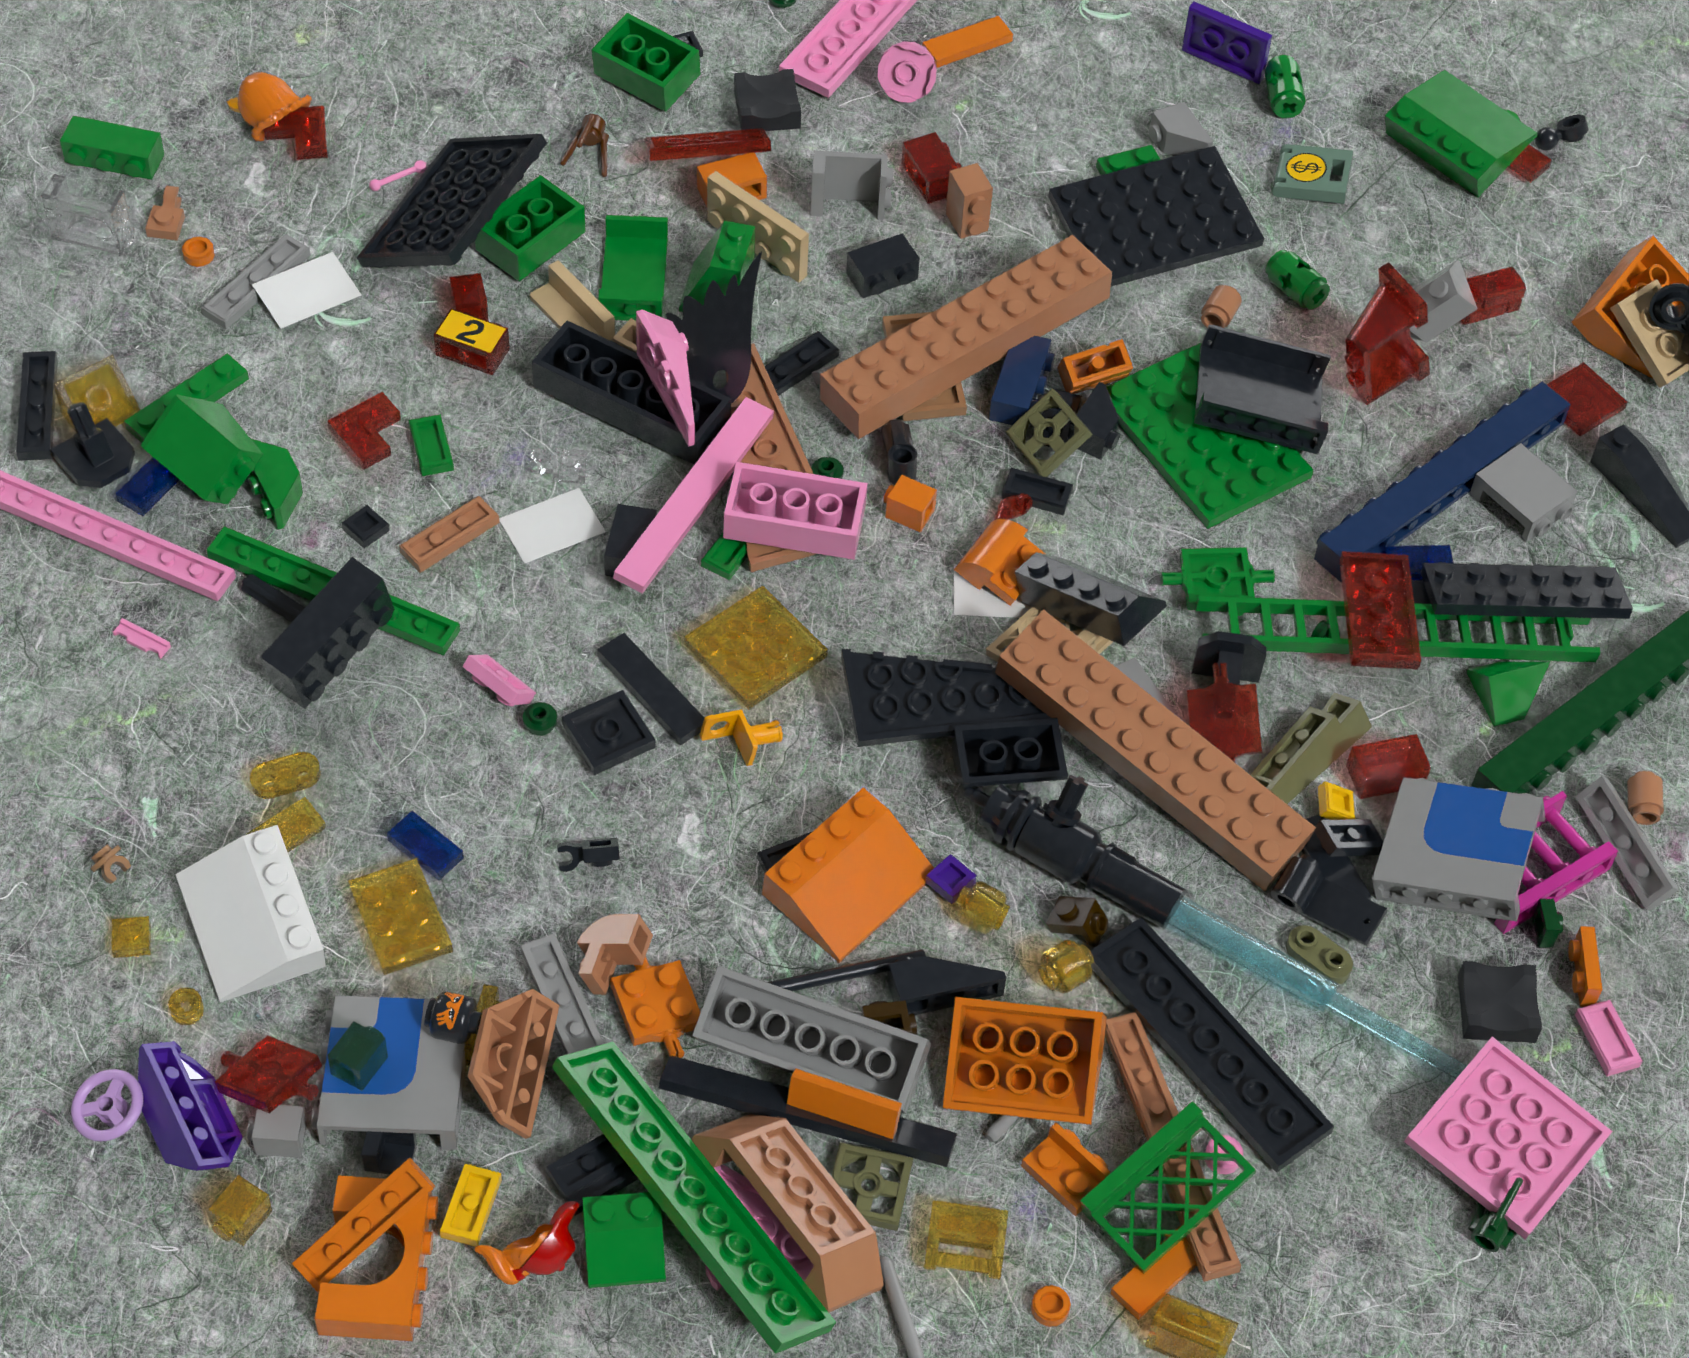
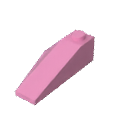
(665, 360)

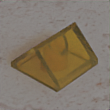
(101, 389)
(1189, 1331)

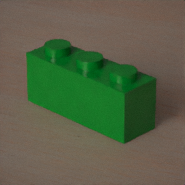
(112, 147)

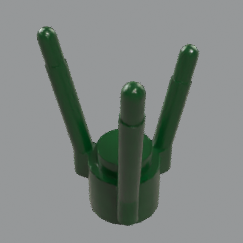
(1491, 1230)

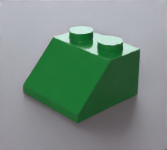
(623, 1240)

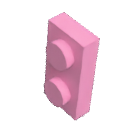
(493, 675)

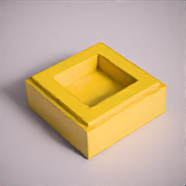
(1335, 802)

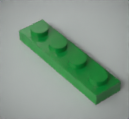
(208, 385)

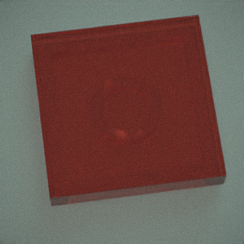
(1590, 398)

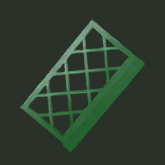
(1146, 1161)

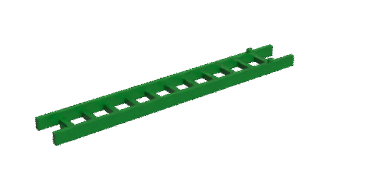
(1432, 648)

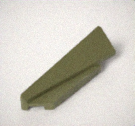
(1312, 746)

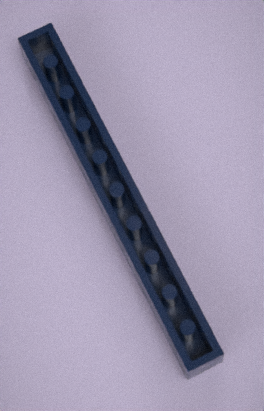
(1443, 479)

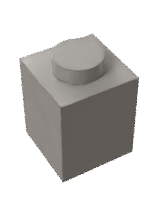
(279, 1132)

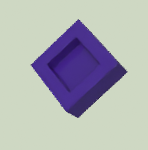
(950, 878)

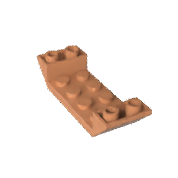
(805, 1203)

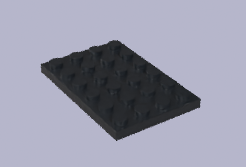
(452, 201)
(1158, 215)

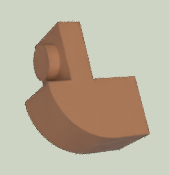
(609, 943)

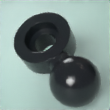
(1569, 128)

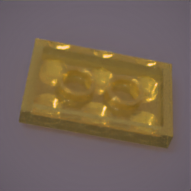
(400, 916)

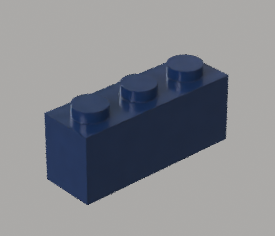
(1021, 379)

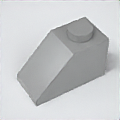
(1178, 130)

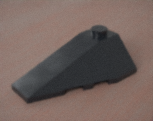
(1644, 480)

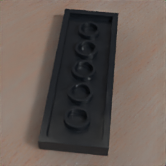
(1526, 590)

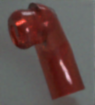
(1013, 507)

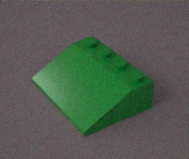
(1458, 131)

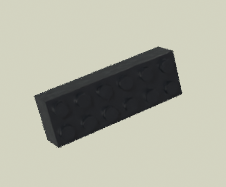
(618, 390)

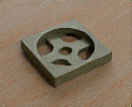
(1062, 450)
(899, 1164)

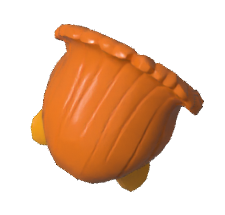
(264, 101)

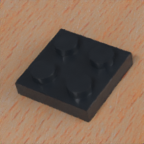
(608, 732)

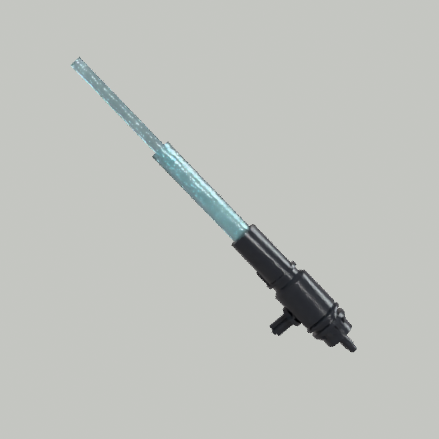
(1075, 853)

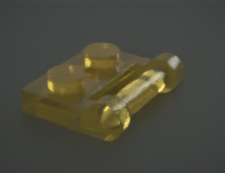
(970, 1228)

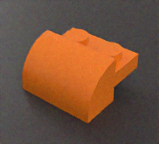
(997, 557)

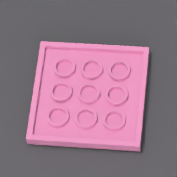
(1505, 1125)

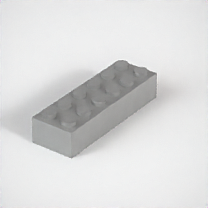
(810, 1036)

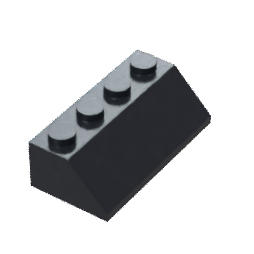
(1086, 597)

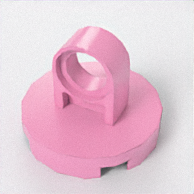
(907, 71)

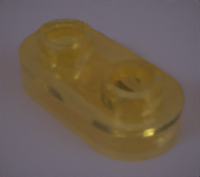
(284, 775)

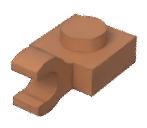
(168, 219)

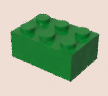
(646, 62)
(531, 228)

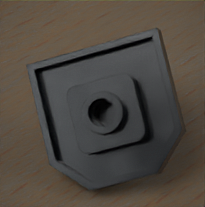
(96, 452)
(1241, 653)

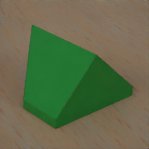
(1507, 688)

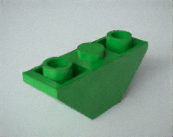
(277, 483)

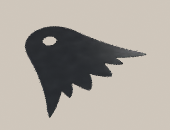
(720, 332)

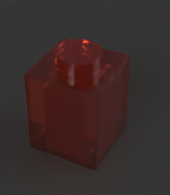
(469, 295)

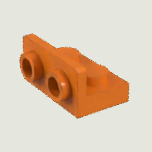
(1065, 1167)

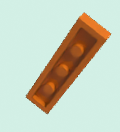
(364, 1224)

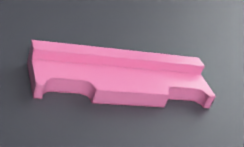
(142, 638)

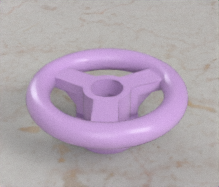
(119, 1117)

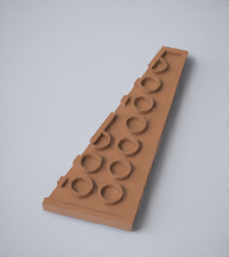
(774, 448)

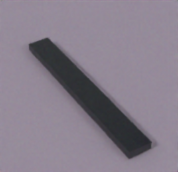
(770, 1099)

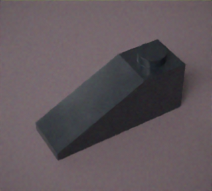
(934, 983)

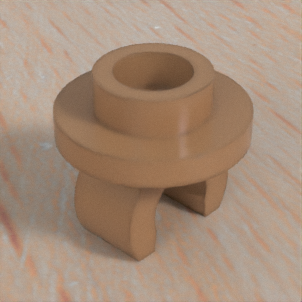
(106, 858)

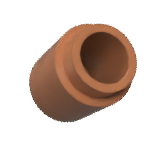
(1221, 306)
(1645, 797)

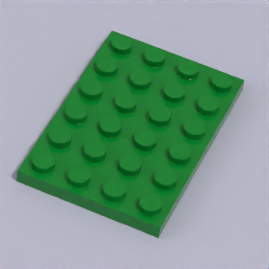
(1207, 467)

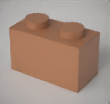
(969, 200)

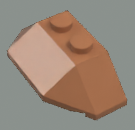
(513, 1058)

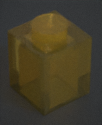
(239, 1211)

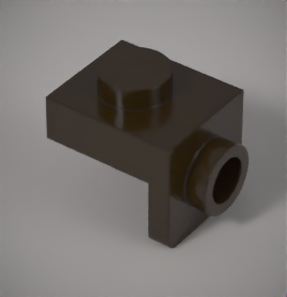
(1078, 917)
(892, 1014)

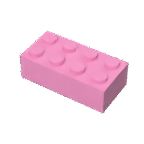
(795, 510)

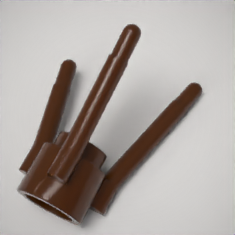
(590, 134)

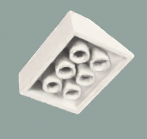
(250, 915)

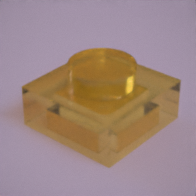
(131, 937)

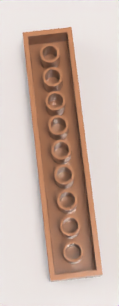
(964, 336)
(1154, 750)

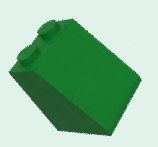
(726, 254)
(203, 447)

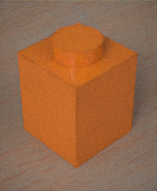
(910, 503)

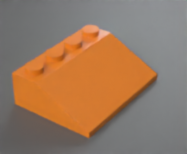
(1635, 270)
(848, 875)
(1024, 1060)

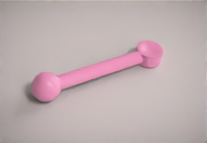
(419, 167)

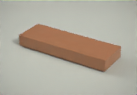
(449, 534)

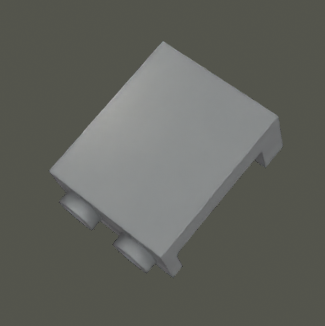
(1526, 490)

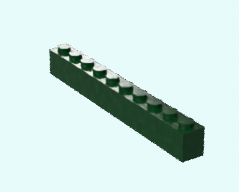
(1591, 714)

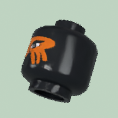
(452, 1017)

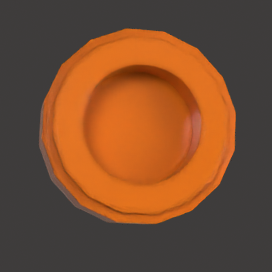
(198, 251)
(1050, 1305)

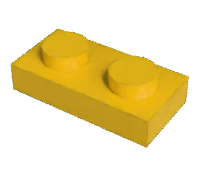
(470, 1205)

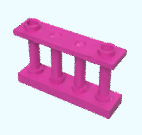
(1565, 876)

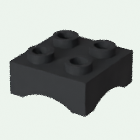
(767, 101)
(1499, 1002)

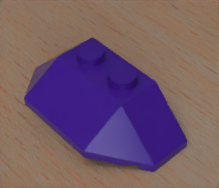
(185, 1109)

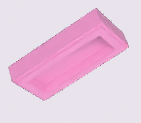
(1608, 1038)

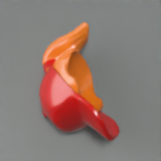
(537, 1254)

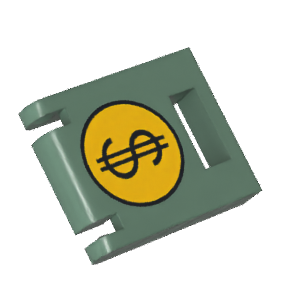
(1306, 173)

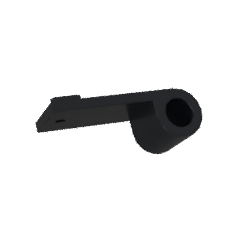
(1309, 894)

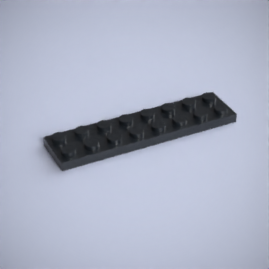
(1210, 1045)

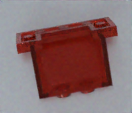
(1380, 344)

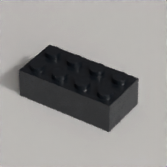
(328, 633)

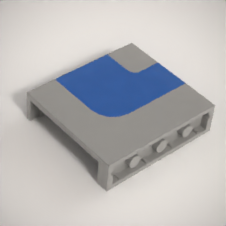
(1457, 848)
(413, 1089)

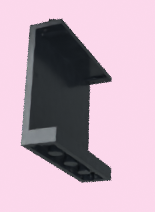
(1261, 389)

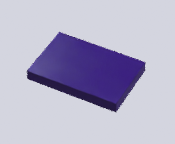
(1226, 42)

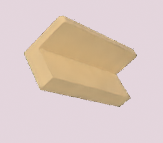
(570, 300)

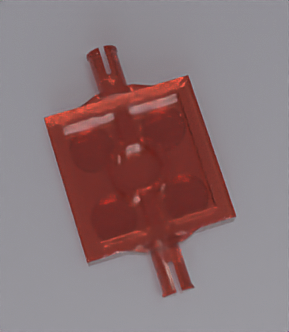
(1227, 715)
(269, 1074)

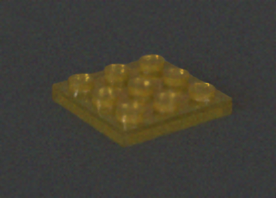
(755, 647)

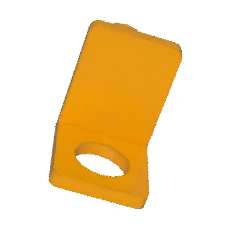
(745, 735)

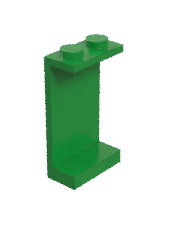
(634, 265)

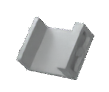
(850, 178)

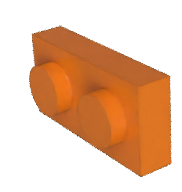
(1587, 975)

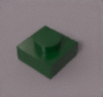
(1547, 923)

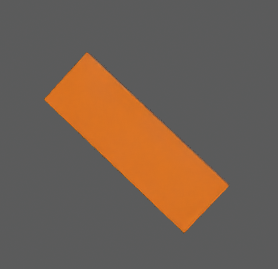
(968, 41)
(844, 1103)
(1142, 1291)

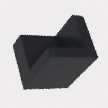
(387, 1151)

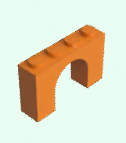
(391, 1306)

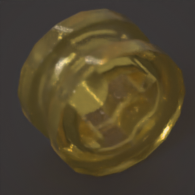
(194, 1000)

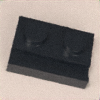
(590, 1172)

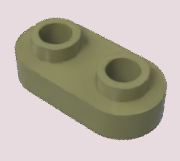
(1319, 953)

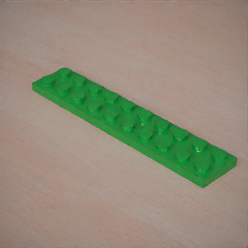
(694, 1197)

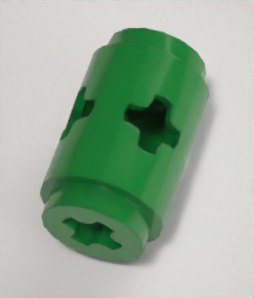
(1285, 86)
(1297, 279)

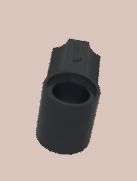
(899, 450)

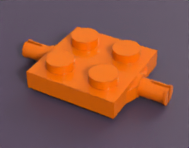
(656, 1004)

